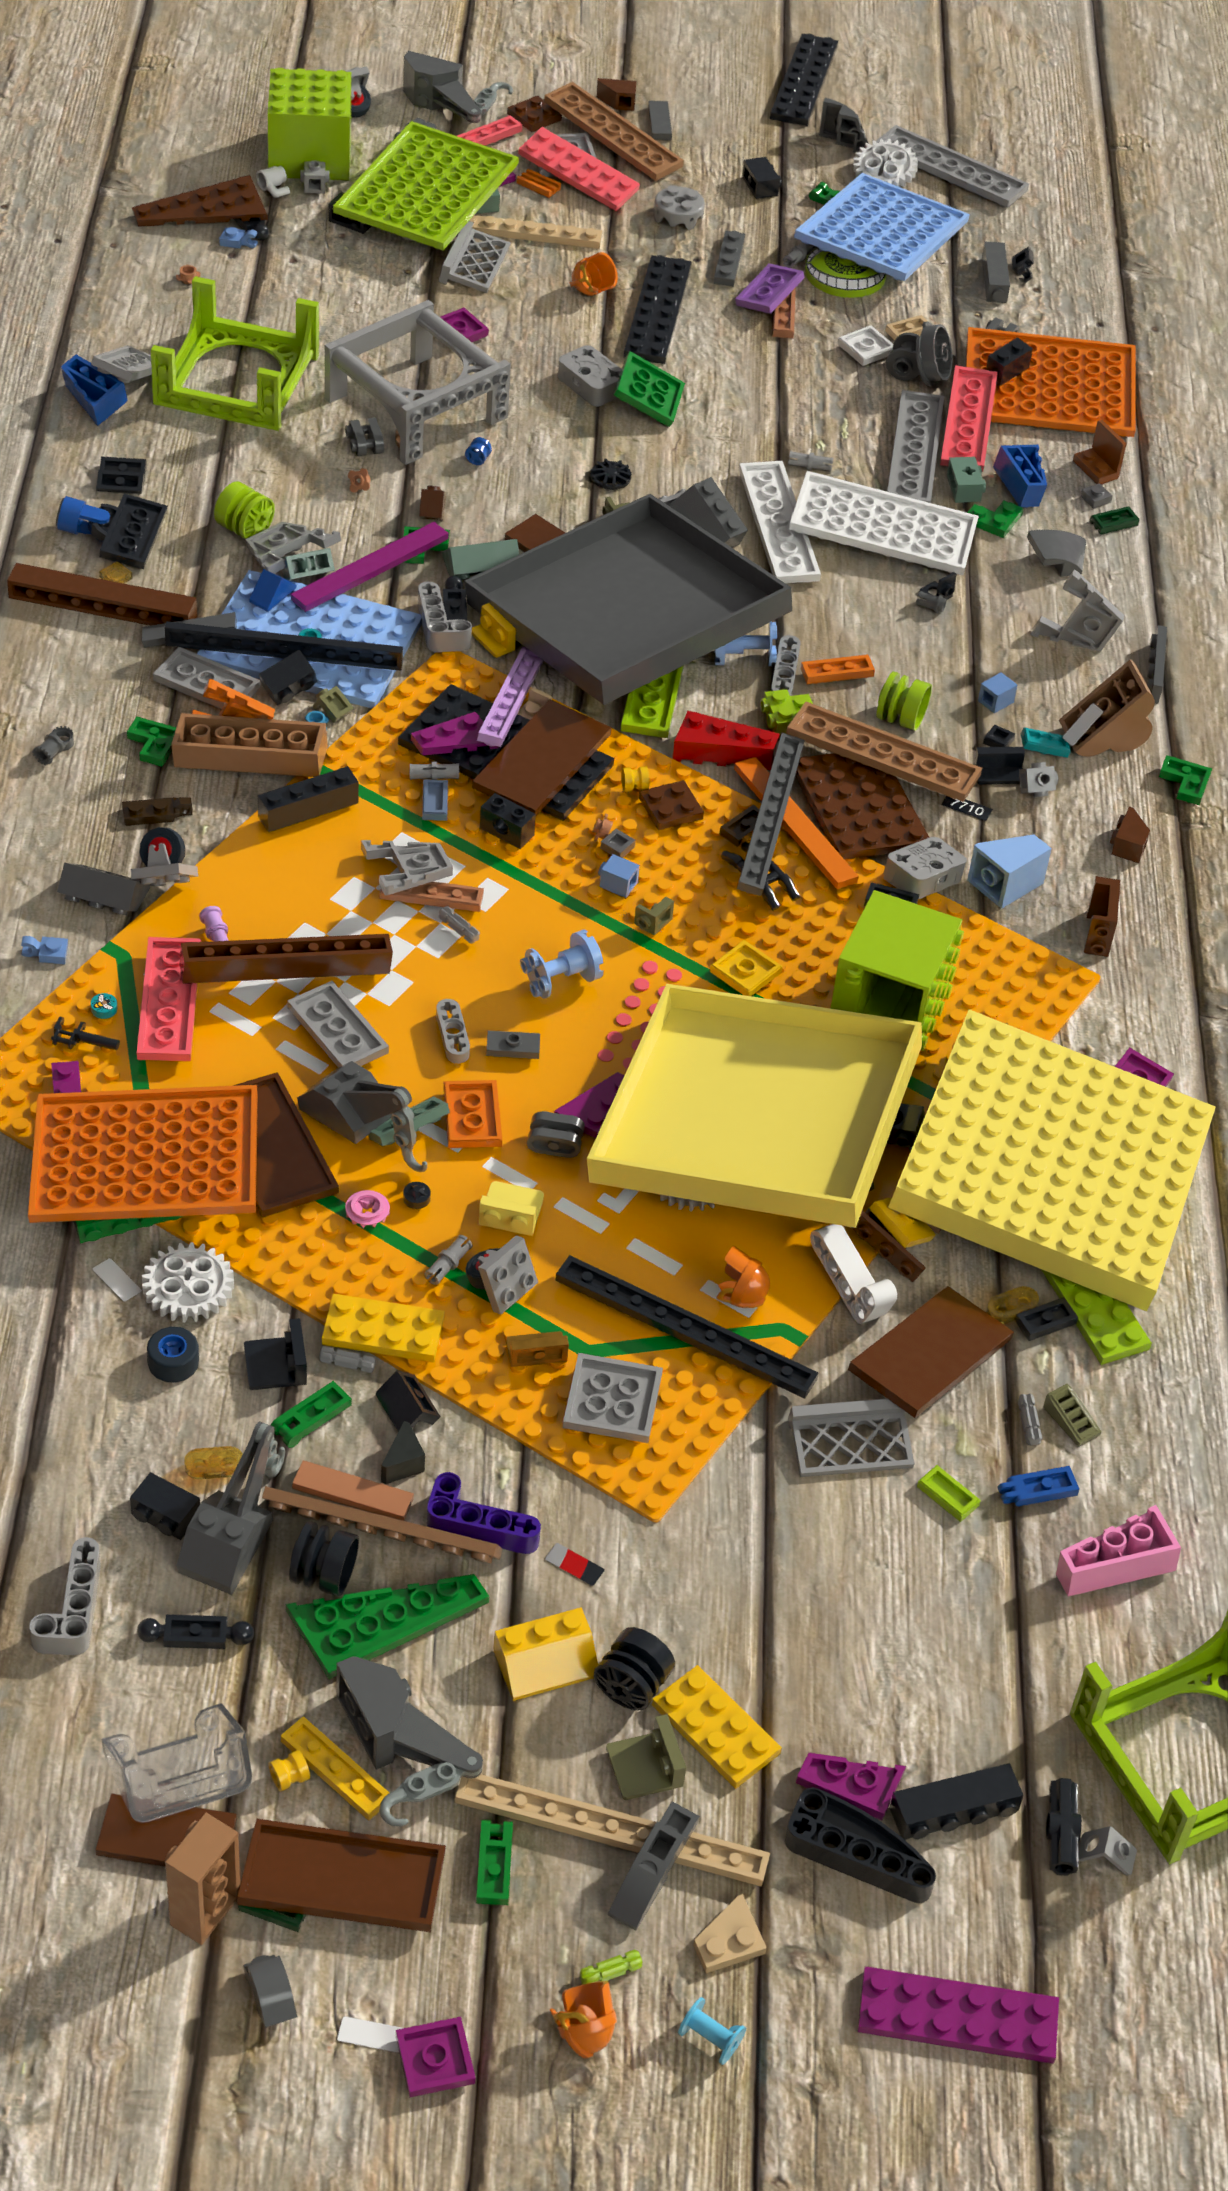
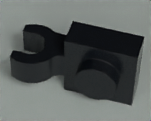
(1022, 262)

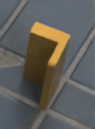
(537, 1348)

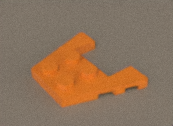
(235, 702)

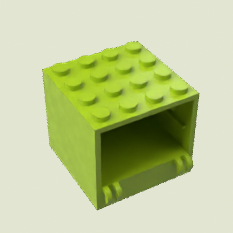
(310, 120)
(898, 962)

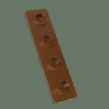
(876, 1235)

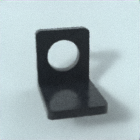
(944, 587)

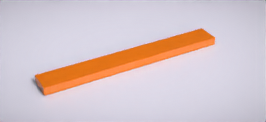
(801, 828)

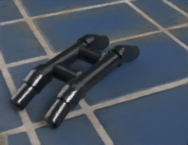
(774, 875)

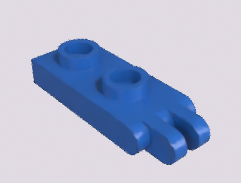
(1039, 1486)

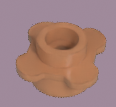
(187, 274)
(364, 483)
(602, 827)

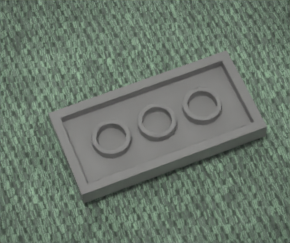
(125, 363)
(190, 673)
(337, 1025)

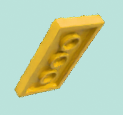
(383, 1327)
(716, 1726)

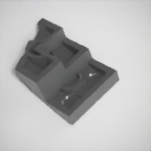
(842, 125)
(1059, 549)

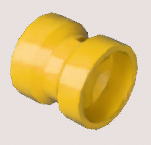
(635, 779)
(289, 1770)

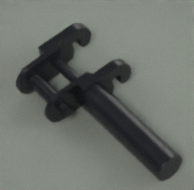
(80, 1036)

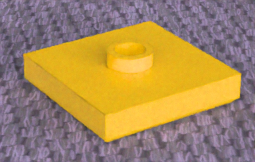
(746, 968)
(904, 1228)

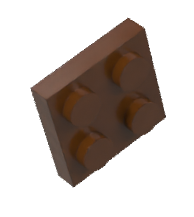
(534, 113)
(671, 805)

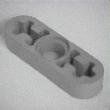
(448, 1039)

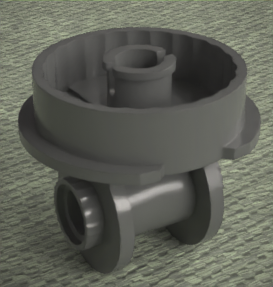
(922, 355)

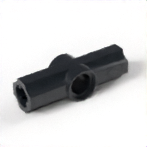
(1063, 1826)

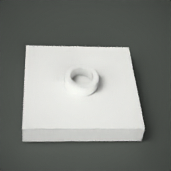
(866, 345)

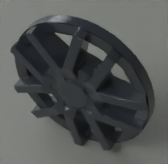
(611, 473)

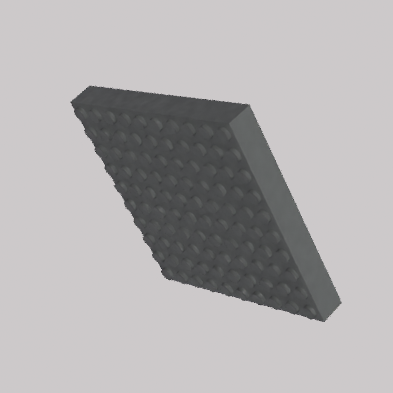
(629, 597)

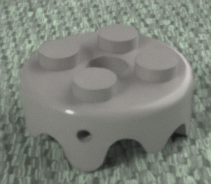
(679, 206)

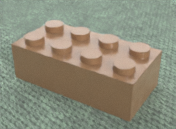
(203, 1877)

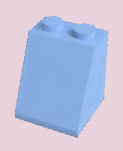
(1009, 867)

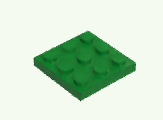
(649, 389)

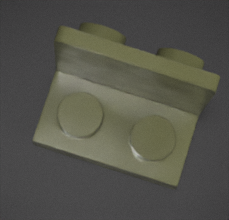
(648, 1761)

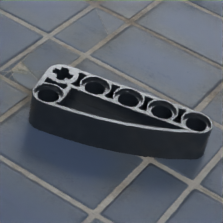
(853, 1835)

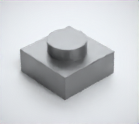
(1096, 495)
(617, 843)

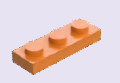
(837, 669)

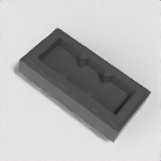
(513, 1044)

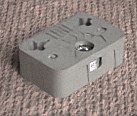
(589, 374)
(924, 867)

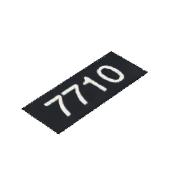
(968, 807)

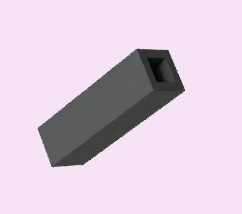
(995, 272)

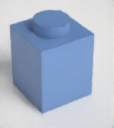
(997, 692)
(618, 875)

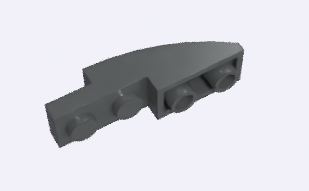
(653, 1865)

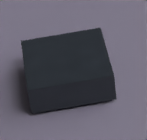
(998, 737)

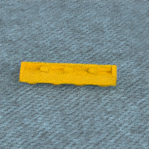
(335, 1767)

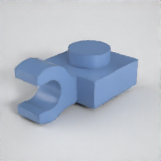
(236, 237)
(49, 949)

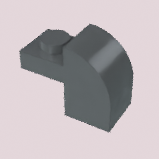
(270, 1989)

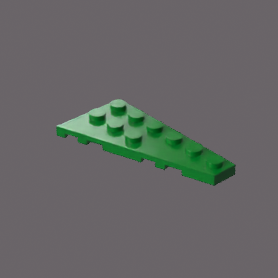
(381, 1619)

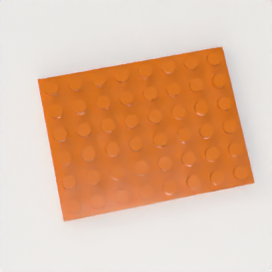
(1066, 384)
(144, 1154)

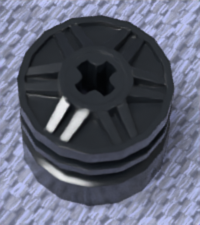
(317, 1556)
(634, 1668)

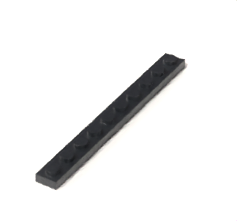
(283, 645)
(687, 1326)

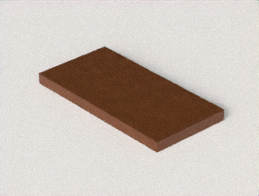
(542, 757)
(288, 1159)
(930, 1351)
(342, 1875)

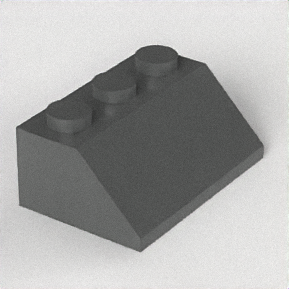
(711, 511)
(101, 888)

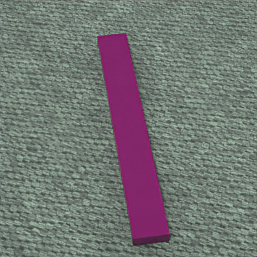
(369, 566)

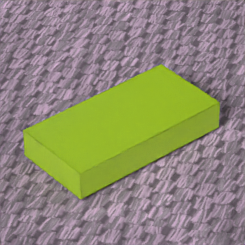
(948, 1493)

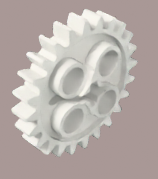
(874, 158)
(188, 1282)

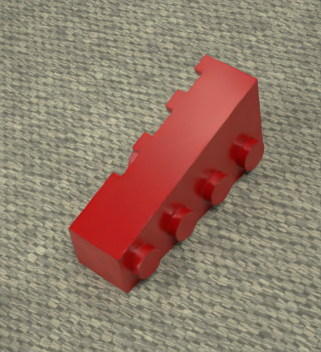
(722, 741)

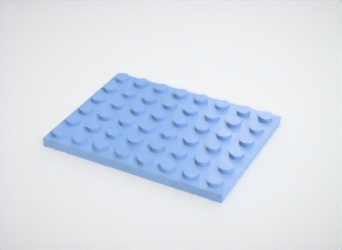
(881, 226)
(337, 619)

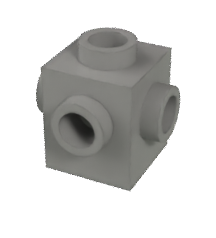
(315, 177)
(1038, 779)

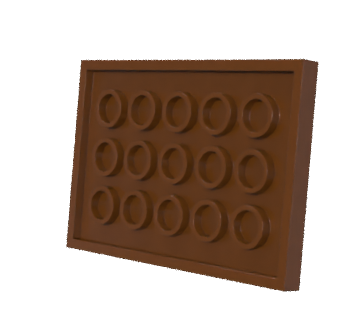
(858, 806)

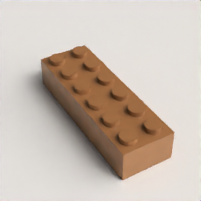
(249, 745)

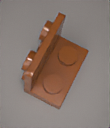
(1105, 457)

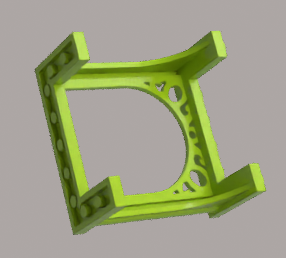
(273, 387)
(1098, 1705)

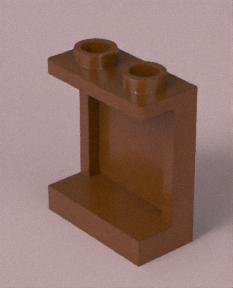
(1103, 915)

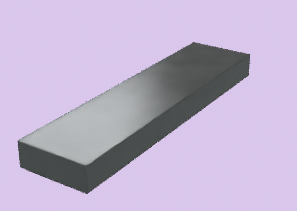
(155, 634)

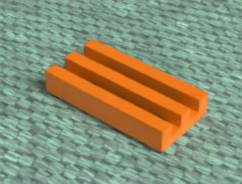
(538, 183)

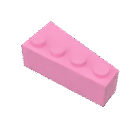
(1120, 1555)

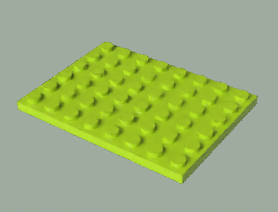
(426, 185)

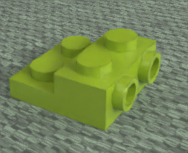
(781, 708)

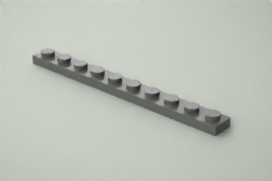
(770, 815)

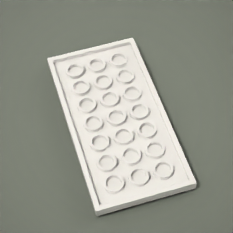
(884, 523)

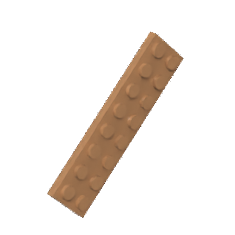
(614, 131)
(884, 751)
(371, 1523)

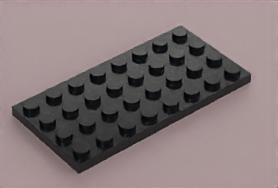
(456, 703)

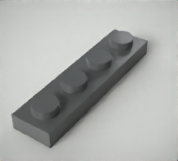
(729, 258)
(1157, 658)

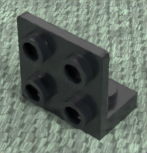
(277, 1360)

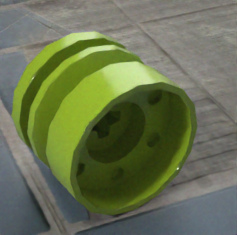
(243, 510)
(900, 700)

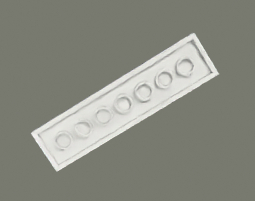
(772, 507)

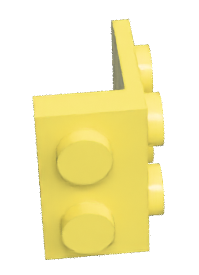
(511, 1208)

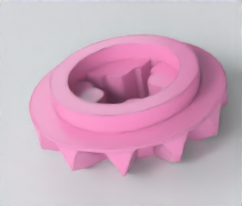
(367, 1199)

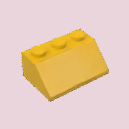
(546, 1653)

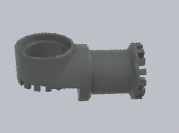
(53, 744)

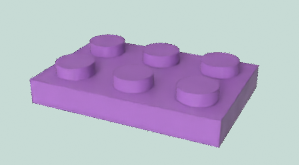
(769, 288)

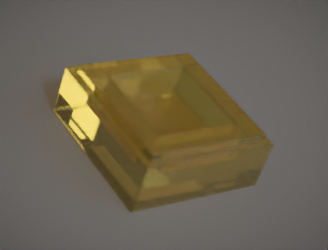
(116, 572)

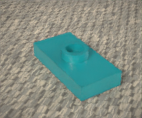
(1045, 742)

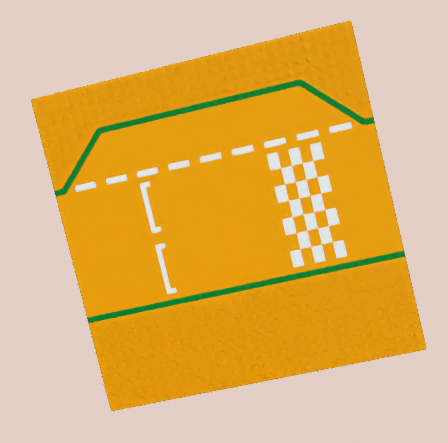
(319, 884)

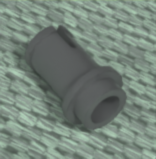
(932, 602)

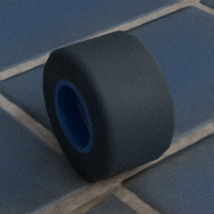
(173, 1354)

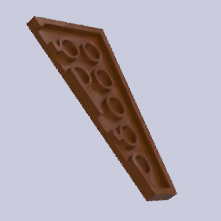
(205, 205)

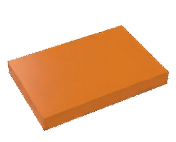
(473, 1114)

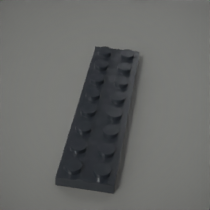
(804, 79)
(658, 308)

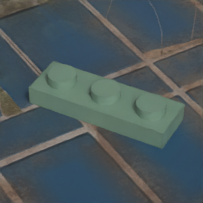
(424, 1113)

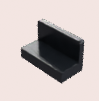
(999, 764)
(406, 1400)

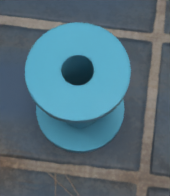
(712, 2030)

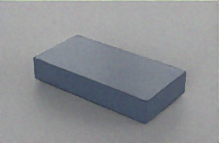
(435, 800)

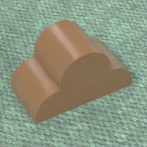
(1124, 718)

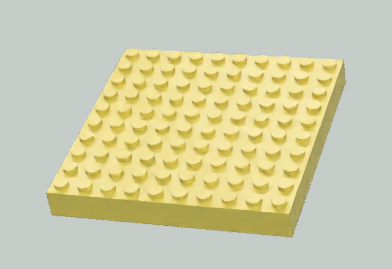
(757, 1104)
(1055, 1160)

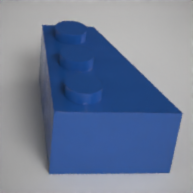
(95, 391)
(1022, 473)

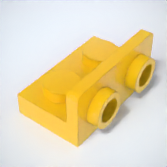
(494, 632)

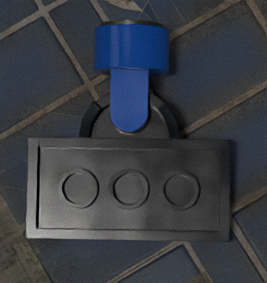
(125, 530)

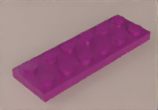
(959, 2015)

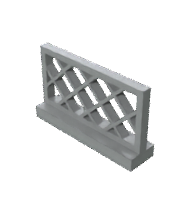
(460, 252)
(842, 1415)

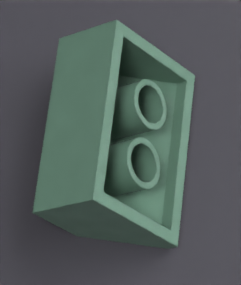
(477, 558)

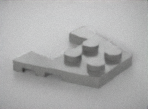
(283, 538)
(1091, 621)
(417, 864)

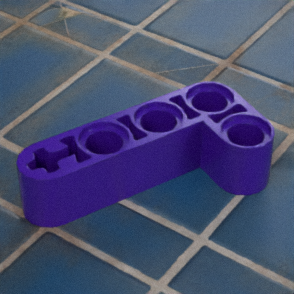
(517, 1532)

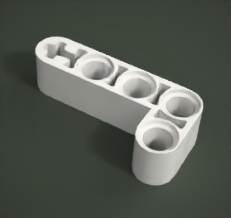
(850, 1275)

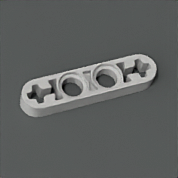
(787, 669)

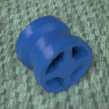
(478, 451)

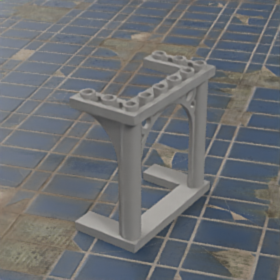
(409, 415)

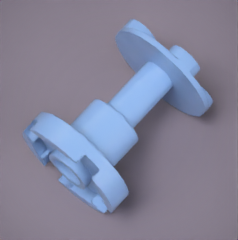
(750, 642)
(581, 957)

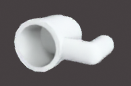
(272, 177)

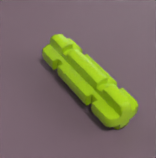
(611, 1967)

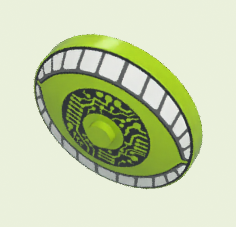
(841, 276)

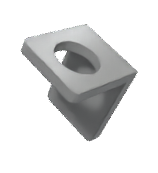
(1111, 1846)

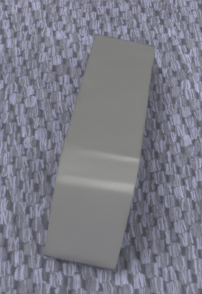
(440, 633)
(77, 1595)

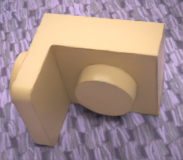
(535, 702)

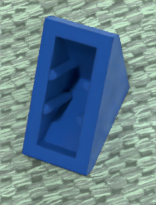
(270, 590)

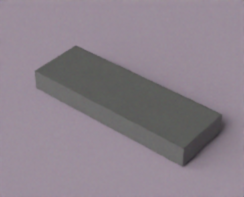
(660, 120)

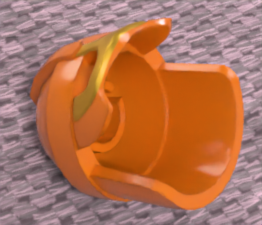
(594, 274)
(750, 1281)
(587, 2017)

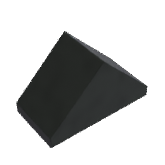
(404, 1456)

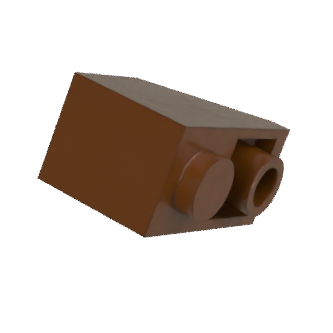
(617, 93)
(432, 503)
(1131, 837)

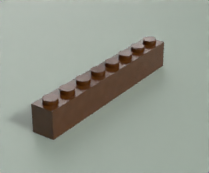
(98, 596)
(285, 958)

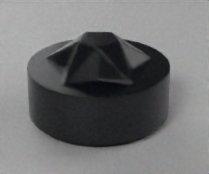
(416, 1195)

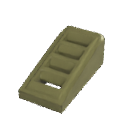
(1063, 1399)

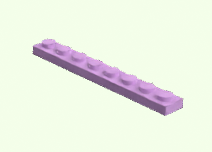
(510, 698)

